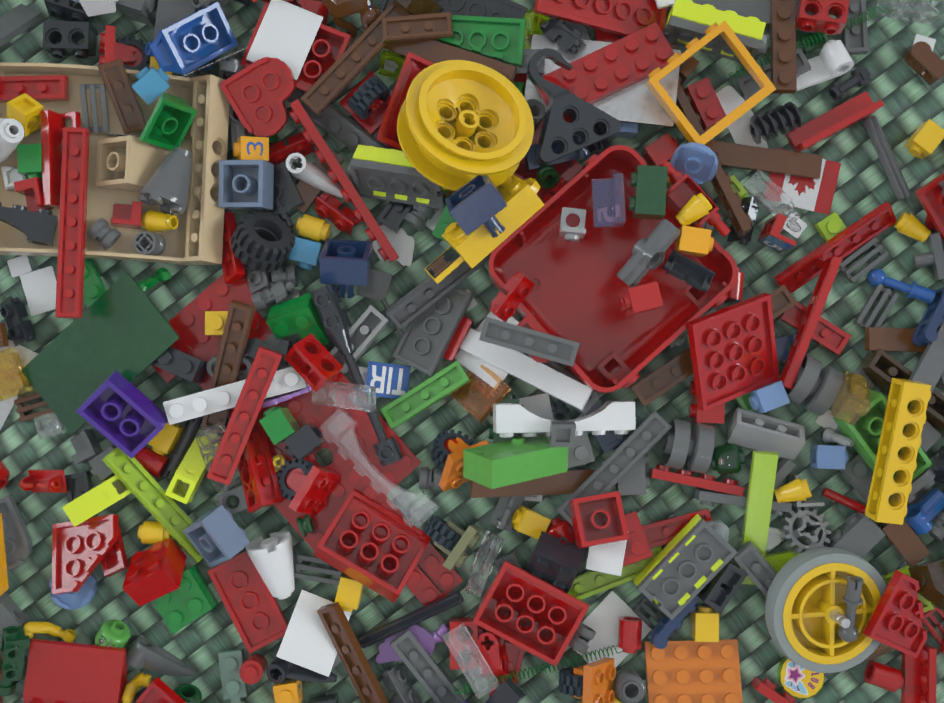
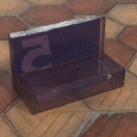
(608, 201)

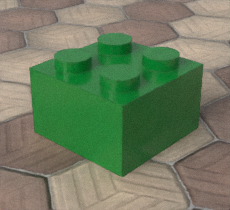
(187, 602)

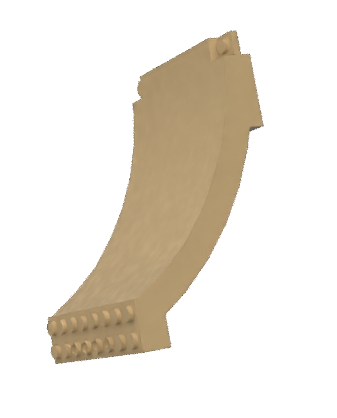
(125, 163)

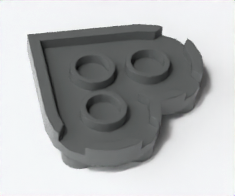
(16, 536)

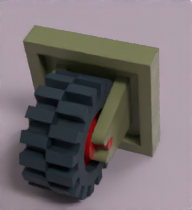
(452, 539)

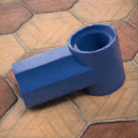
(920, 515)

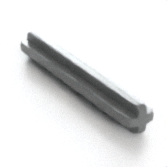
(887, 158)

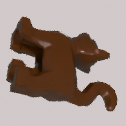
(342, 8)

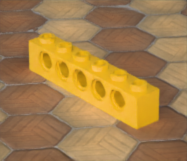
(891, 441)

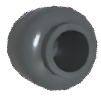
(629, 686)

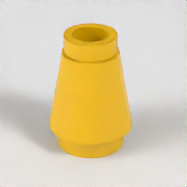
(695, 209)
(158, 221)
(910, 226)
(793, 491)

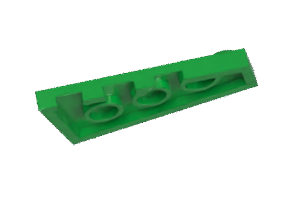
(489, 36)

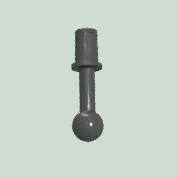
(852, 599)

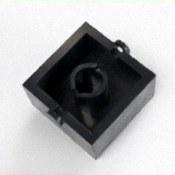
(555, 561)

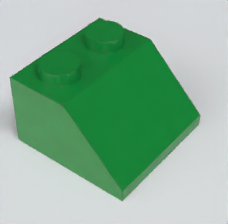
(168, 122)

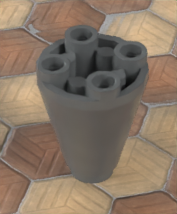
(170, 183)

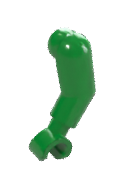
(160, 275)

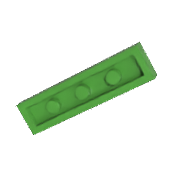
(425, 395)

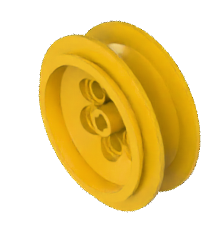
(464, 124)

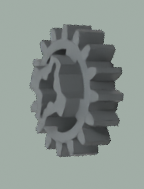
(802, 519)

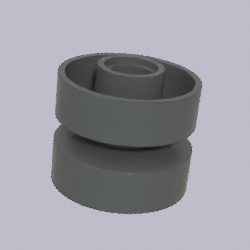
(815, 386)
(692, 446)

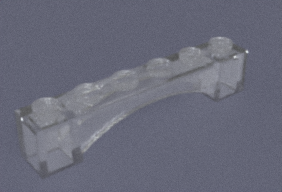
(341, 430)

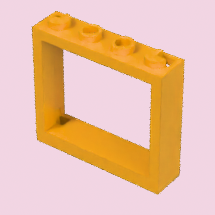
(693, 47)

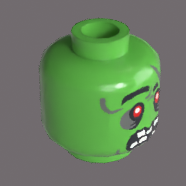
(113, 634)

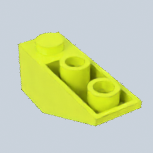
(188, 475)
(96, 500)

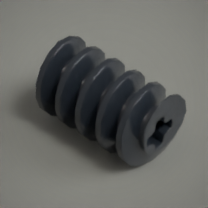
(774, 121)

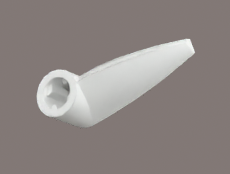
(312, 175)

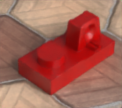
(116, 558)

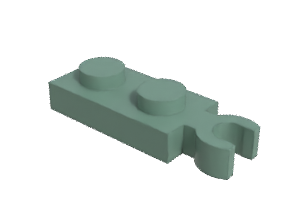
(232, 685)

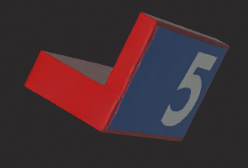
(771, 234)

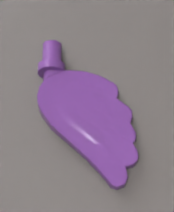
(284, 397)
(426, 638)

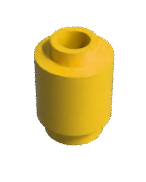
(313, 228)
(152, 532)

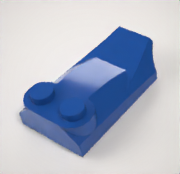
(193, 40)

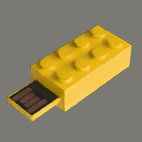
(472, 248)

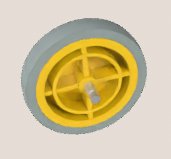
(808, 608)

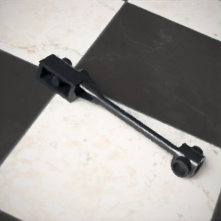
(336, 327)

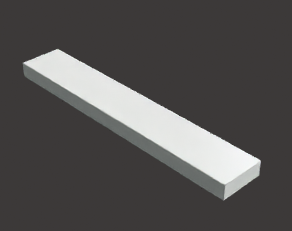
(528, 370)

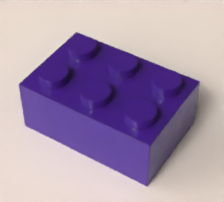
(123, 414)

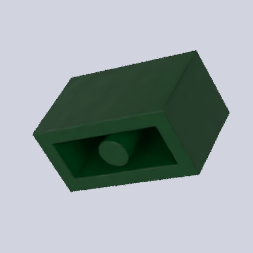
(649, 192)

